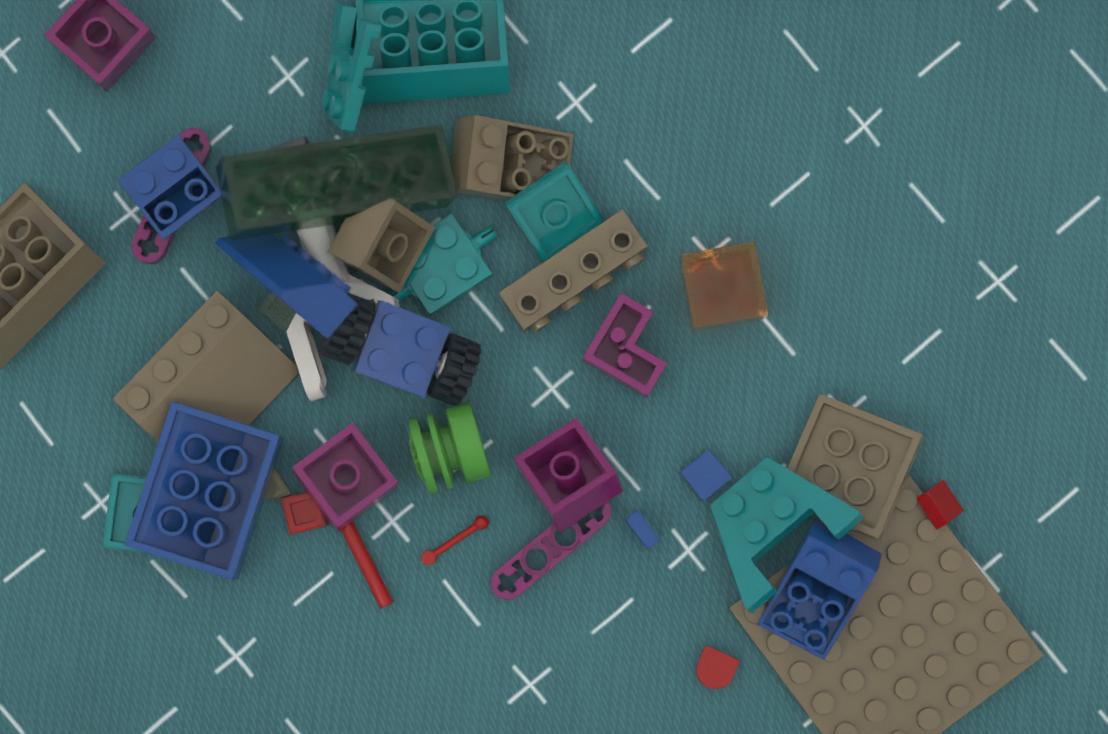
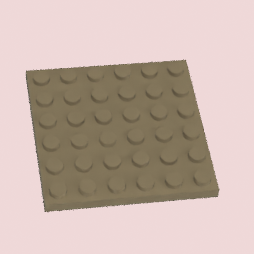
(918, 645)

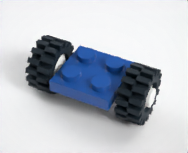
(404, 351)

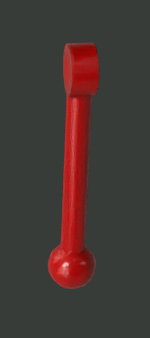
(429, 557)

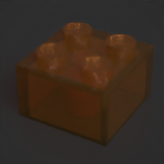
(723, 286)

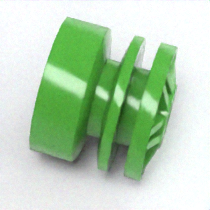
(448, 448)

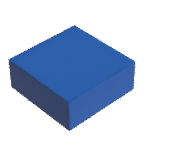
(705, 475)
(642, 529)

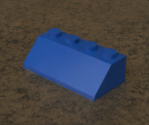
(294, 278)

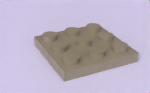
(856, 459)

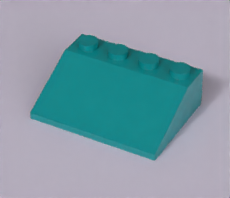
(435, 49)

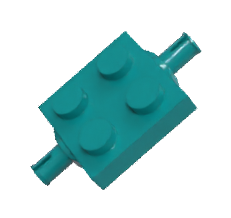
(447, 266)

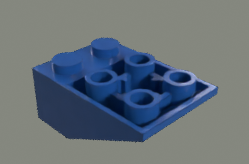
(820, 589)

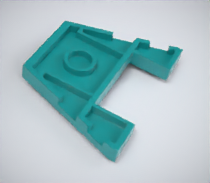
(346, 66)
(762, 513)

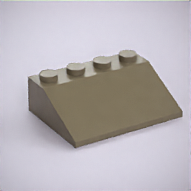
(39, 268)
(212, 365)

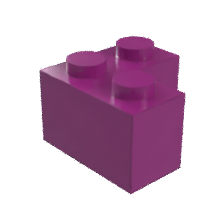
(615, 350)

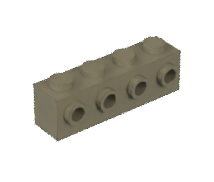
(573, 271)

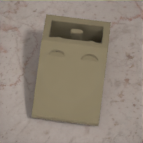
(502, 156)

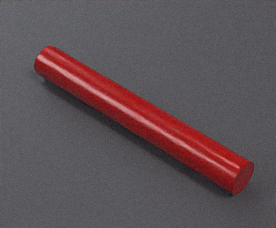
(366, 565)

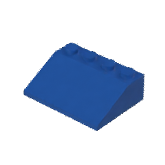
(204, 491)

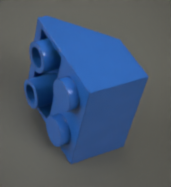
(170, 187)

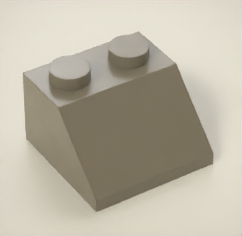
(382, 243)

